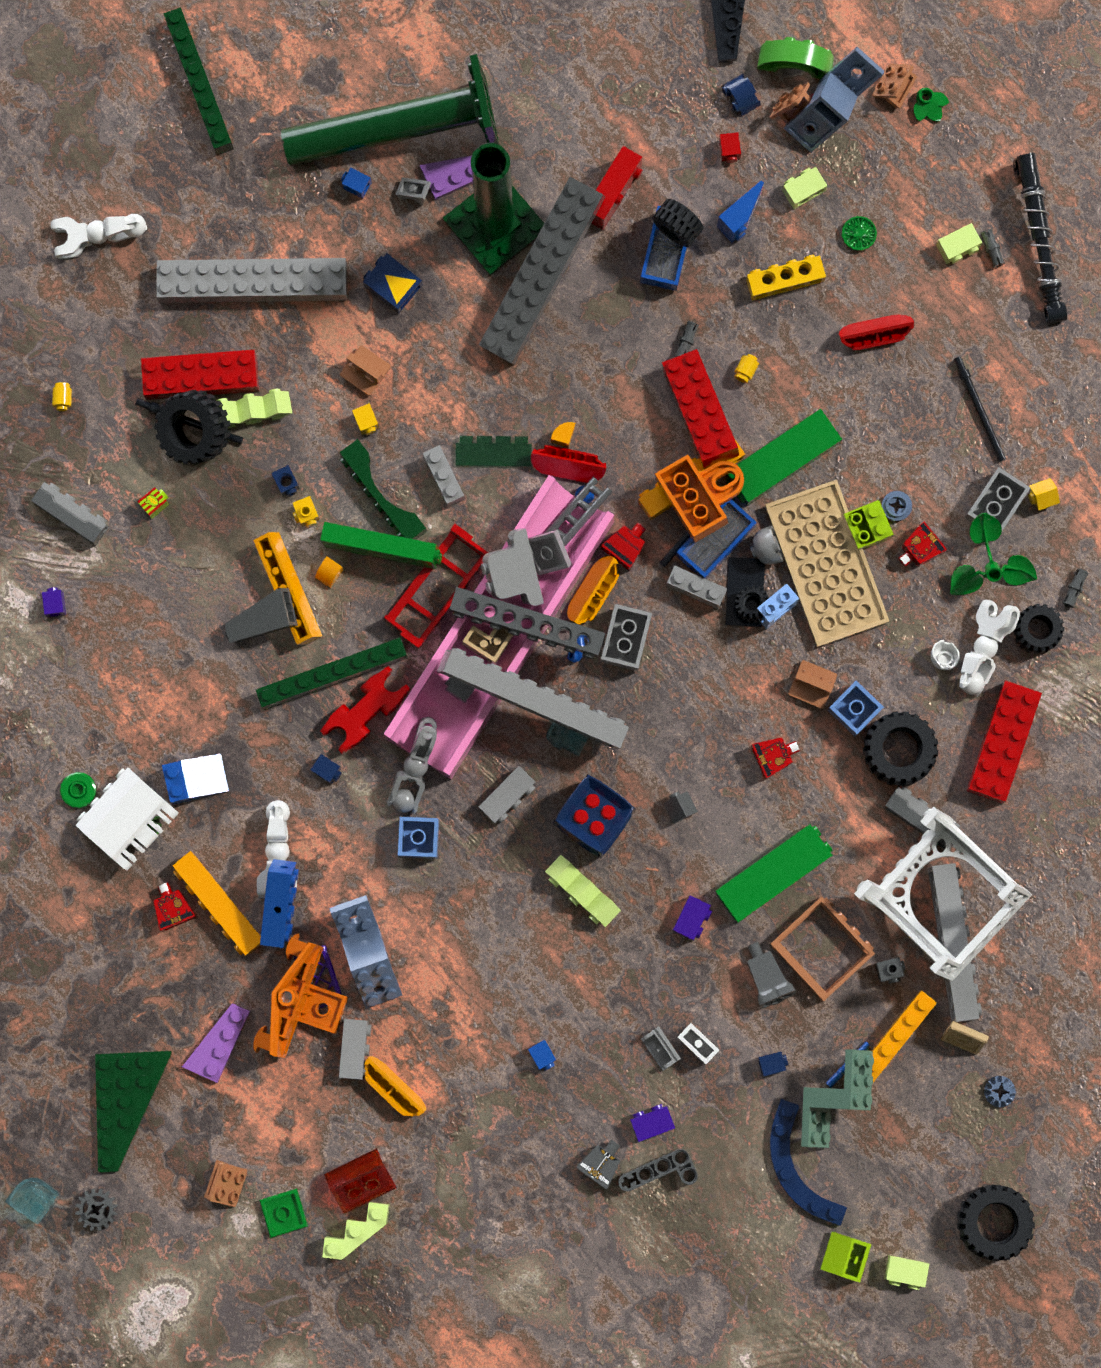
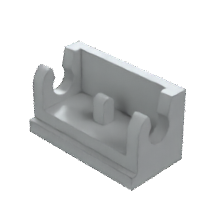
(660, 1048)

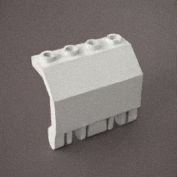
(123, 816)

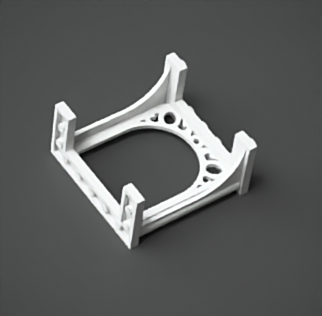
(881, 895)

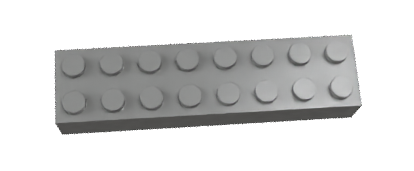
(953, 936)

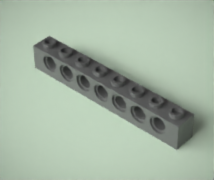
(463, 596)

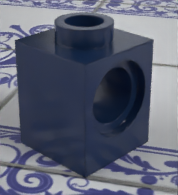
(282, 474)
(326, 769)
(772, 1063)

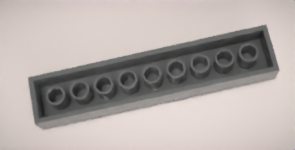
(542, 270)

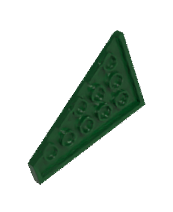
(122, 1096)

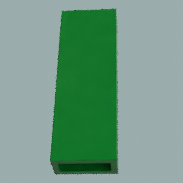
(786, 456)
(380, 545)
(774, 873)

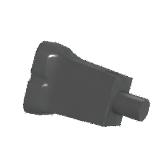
(768, 978)

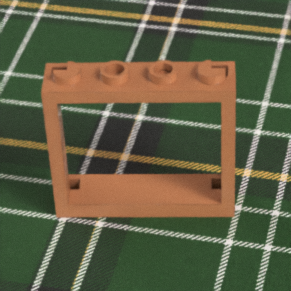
(852, 933)

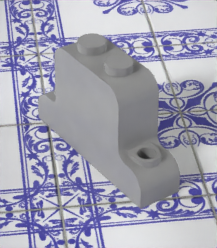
(513, 570)

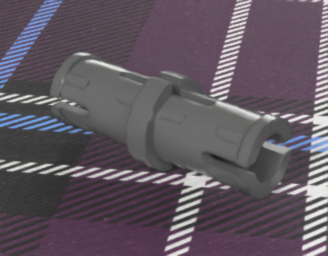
(992, 248)
(686, 339)
(1075, 588)

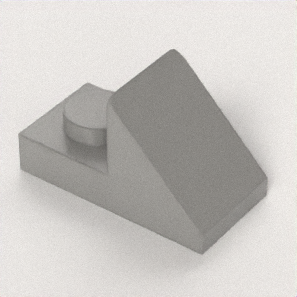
(413, 189)

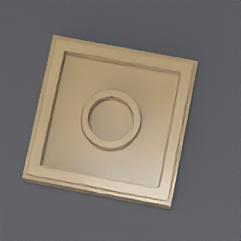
(964, 1037)

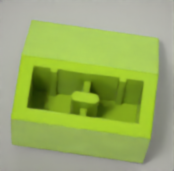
(869, 525)
(845, 1256)

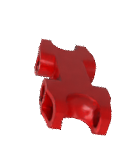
(374, 701)

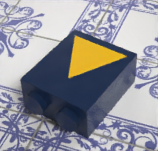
(392, 282)

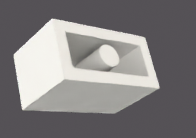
(698, 1043)

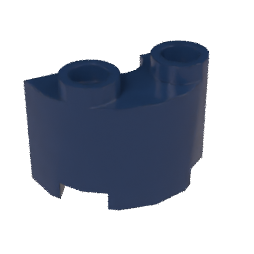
(742, 94)

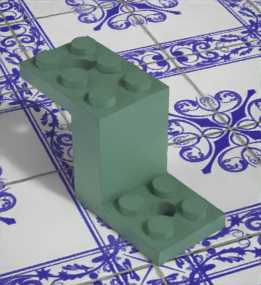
(854, 1096)

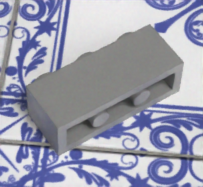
(443, 476)
(696, 587)
(507, 795)
(354, 1048)

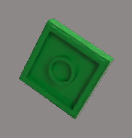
(283, 1213)

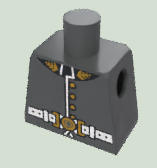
(601, 1164)

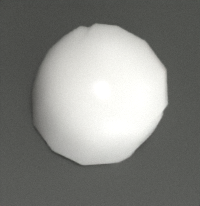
(944, 655)

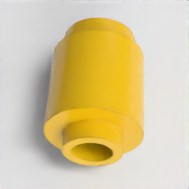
(746, 368)
(62, 396)

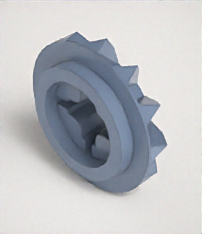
(904, 501)
(993, 1098)

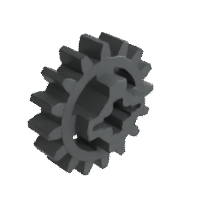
(91, 1201)

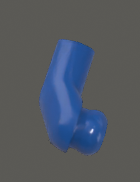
(575, 657)

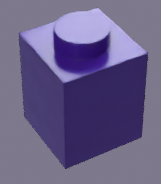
(53, 602)

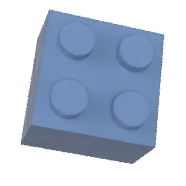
(855, 708)
(418, 837)

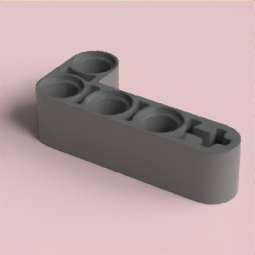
(655, 1173)

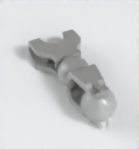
(414, 768)

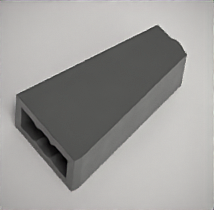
(264, 617)

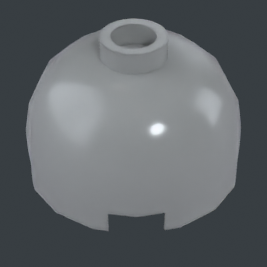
(766, 546)

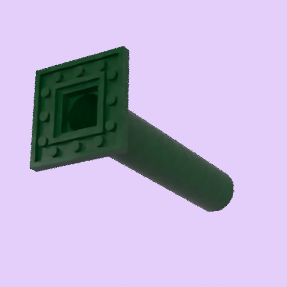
(395, 122)
(495, 219)

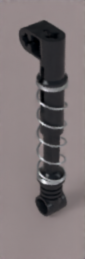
(1026, 168)

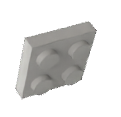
(549, 552)

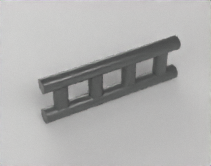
(578, 501)

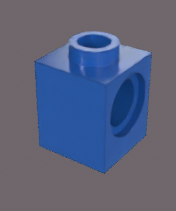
(356, 182)
(542, 1055)

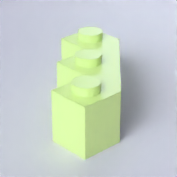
(254, 409)
(582, 891)
(357, 1232)

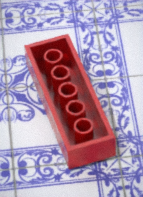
(210, 372)
(700, 408)
(1004, 742)

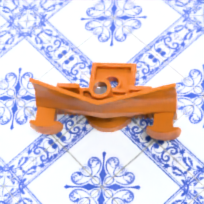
(299, 1000)

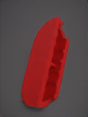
(876, 331)
(567, 463)

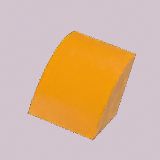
(563, 434)
(328, 572)

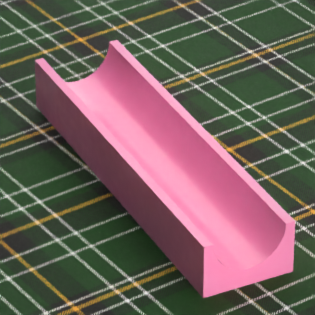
(460, 722)

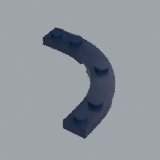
(786, 1171)

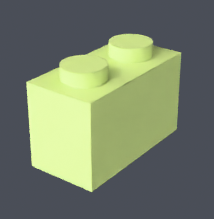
(804, 187)
(959, 244)
(906, 1271)

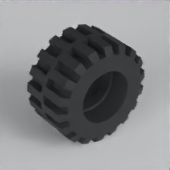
(678, 222)
(1050, 618)

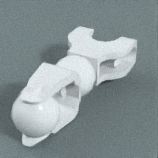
(97, 232)
(978, 665)
(277, 836)

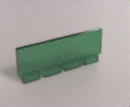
(493, 454)

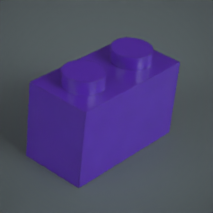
(691, 918)
(652, 1123)

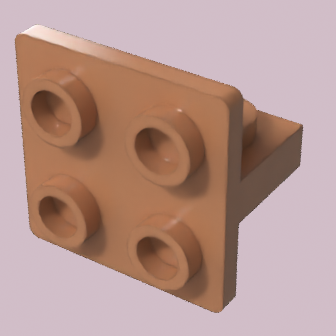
(895, 84)
(791, 103)
(365, 370)
(812, 684)
(225, 1183)

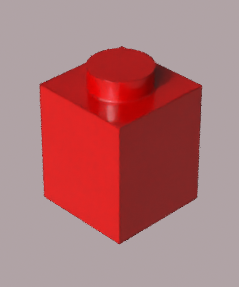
(730, 147)

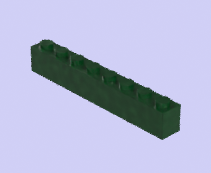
(198, 81)
(331, 673)

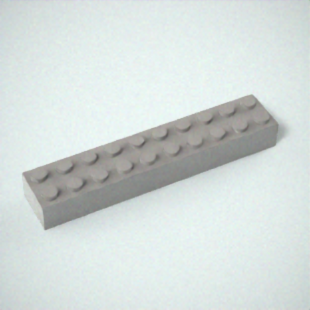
(252, 280)
(533, 699)

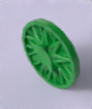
(859, 233)
(78, 790)

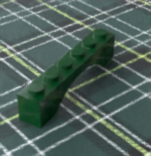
(358, 460)

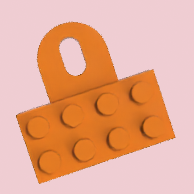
(696, 494)

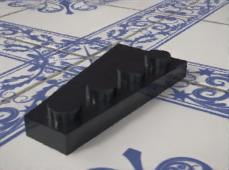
(727, 27)

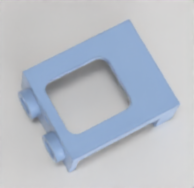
(777, 605)

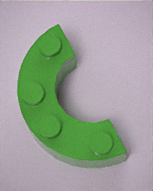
(797, 55)

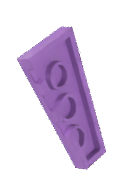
(448, 175)
(215, 1049)

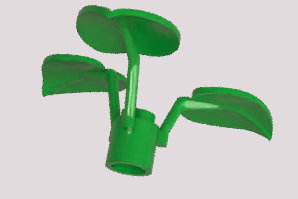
(1016, 572)

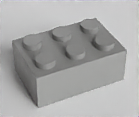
(999, 497)
(626, 637)

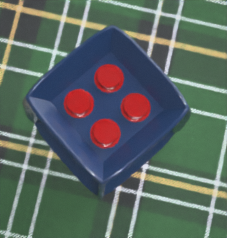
(594, 816)

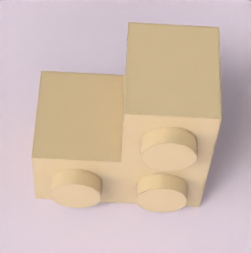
(487, 646)

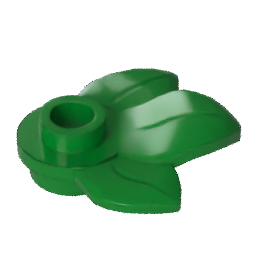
(930, 107)

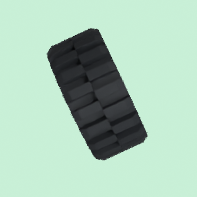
(172, 435)
(926, 748)
(1022, 1228)

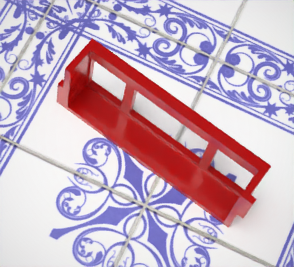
(464, 537)

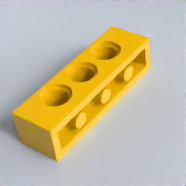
(760, 290)

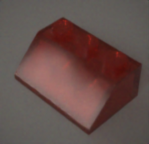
(360, 1181)

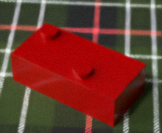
(616, 183)

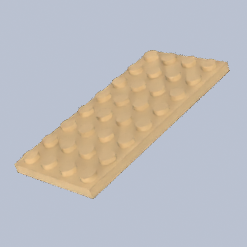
(826, 564)

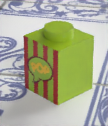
(154, 502)

